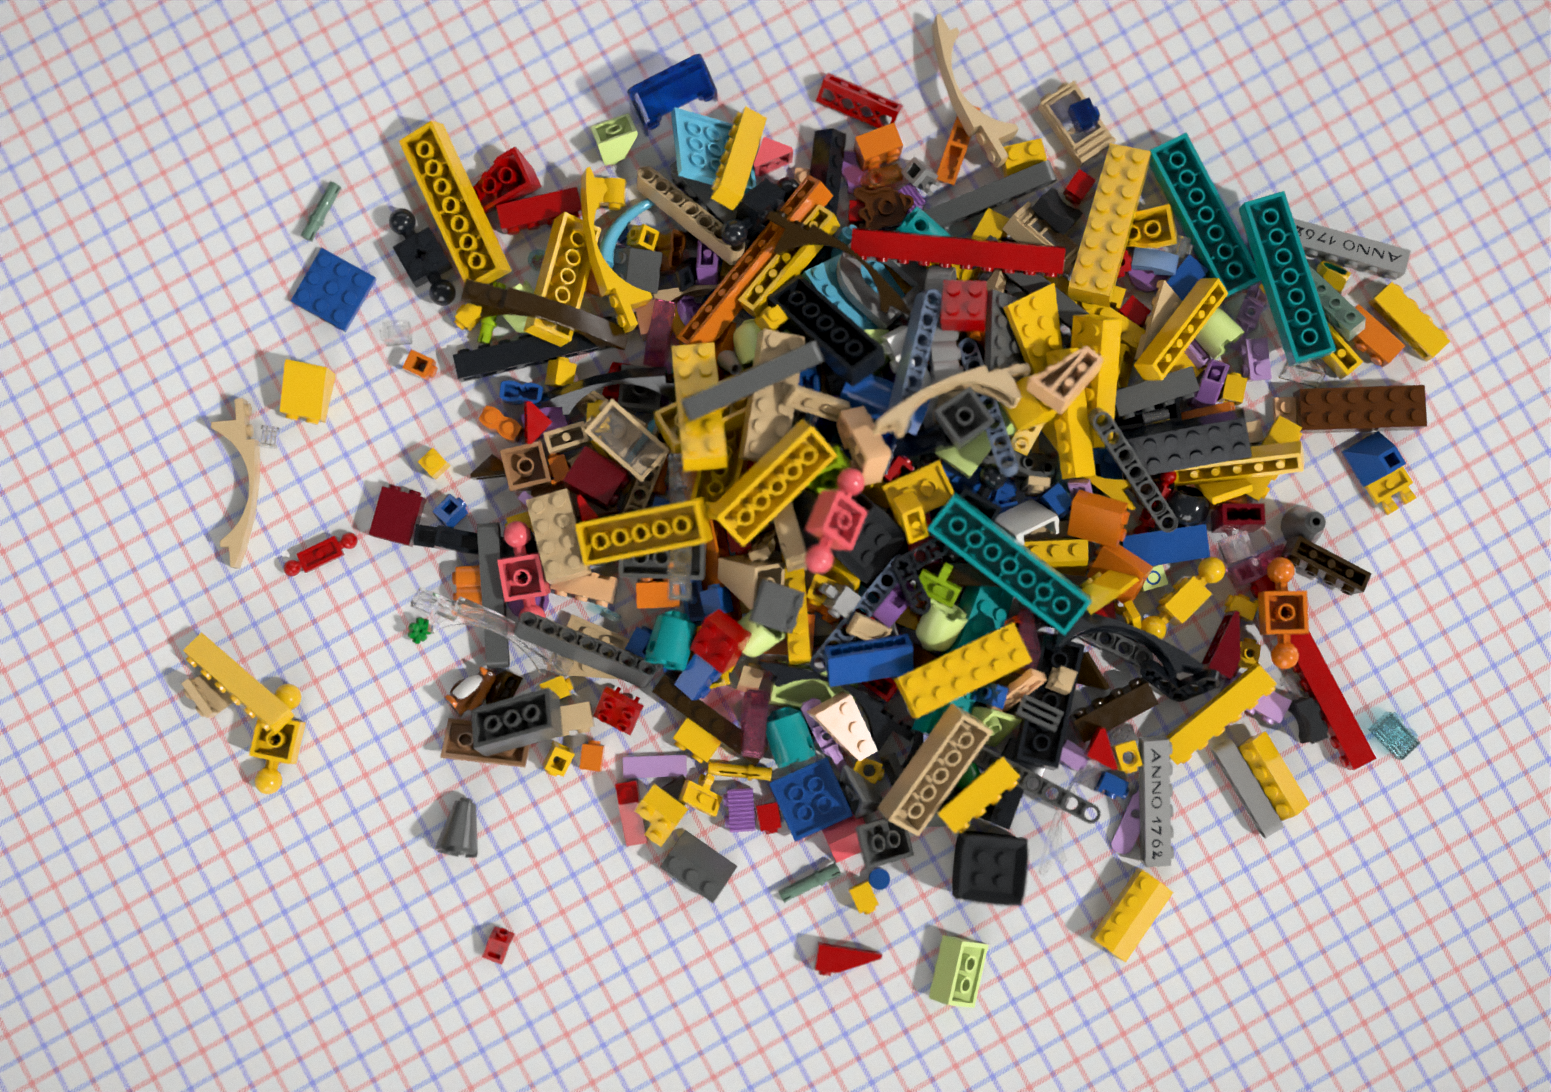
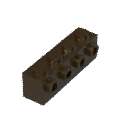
(1326, 565)
(1113, 709)

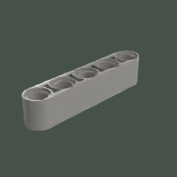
(1247, 788)

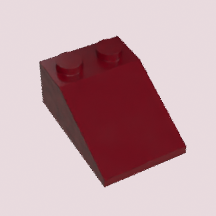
(1225, 647)

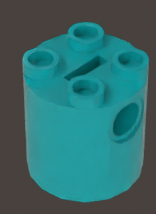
(921, 223)
(671, 640)
(789, 737)

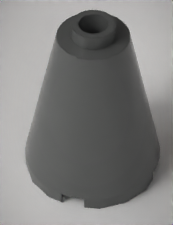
(1303, 522)
(460, 831)

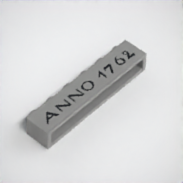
(1352, 250)
(1155, 801)

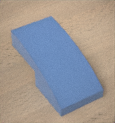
(1159, 261)

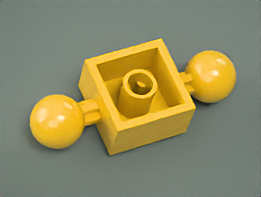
(1185, 598)
(263, 745)

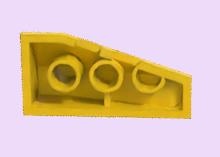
(1153, 228)

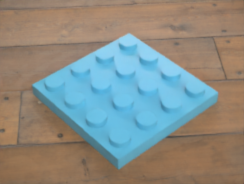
(700, 145)
(825, 280)

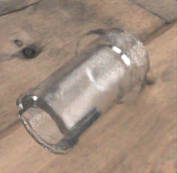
(1156, 417)
(1291, 686)

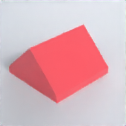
(771, 157)
(843, 838)

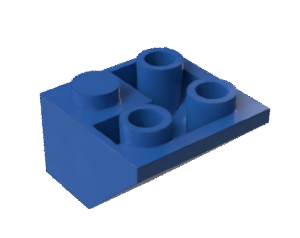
(1373, 458)

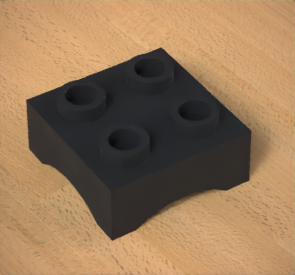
(1056, 212)
(1310, 725)

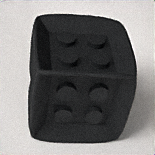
(875, 544)
(990, 868)

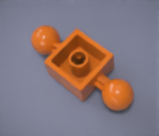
(1295, 603)

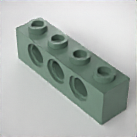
(1337, 309)

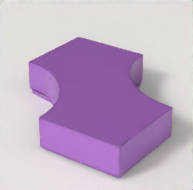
(851, 171)

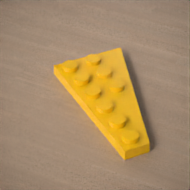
(1036, 326)

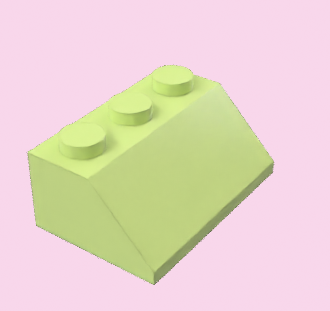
(958, 971)

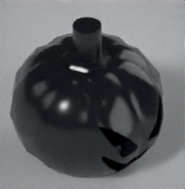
(1189, 508)

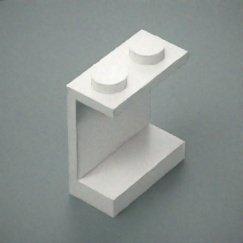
(1027, 518)

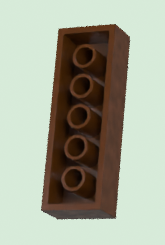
(1361, 409)

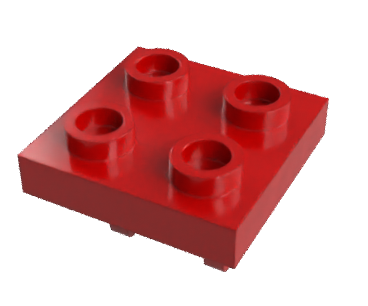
(618, 710)

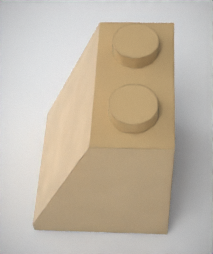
(745, 576)

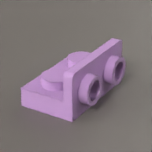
(1255, 359)

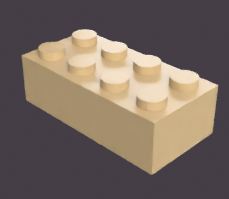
(556, 536)

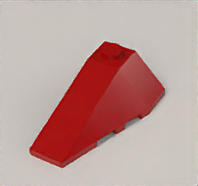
(506, 180)

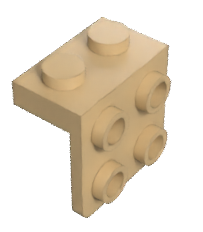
(206, 695)

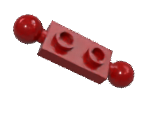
(1166, 479)
(320, 554)

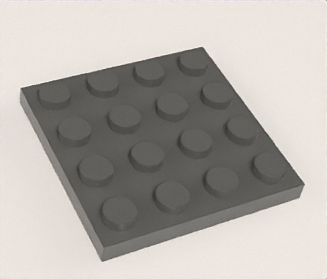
(1000, 342)

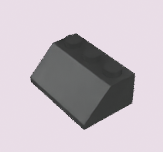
(699, 866)

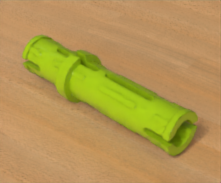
(488, 323)

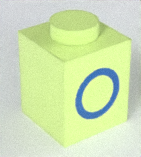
(1155, 579)

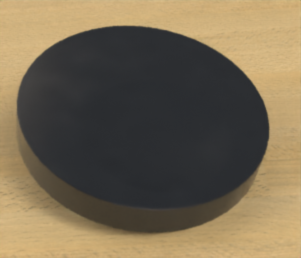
(803, 507)

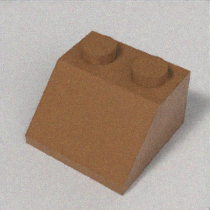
(526, 467)

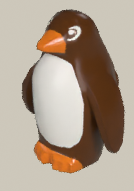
(471, 691)

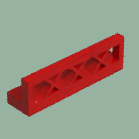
(858, 95)

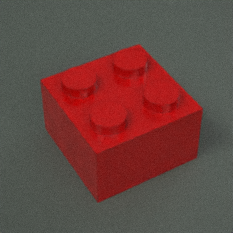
(964, 305)
(720, 641)

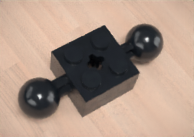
(754, 209)
(422, 243)
(990, 479)

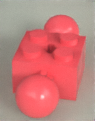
(835, 520)
(510, 568)

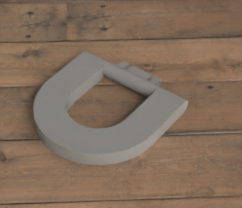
(866, 299)

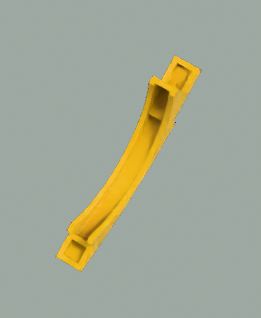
(622, 294)
(1113, 488)

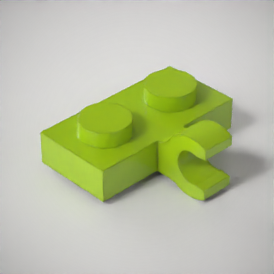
(938, 587)

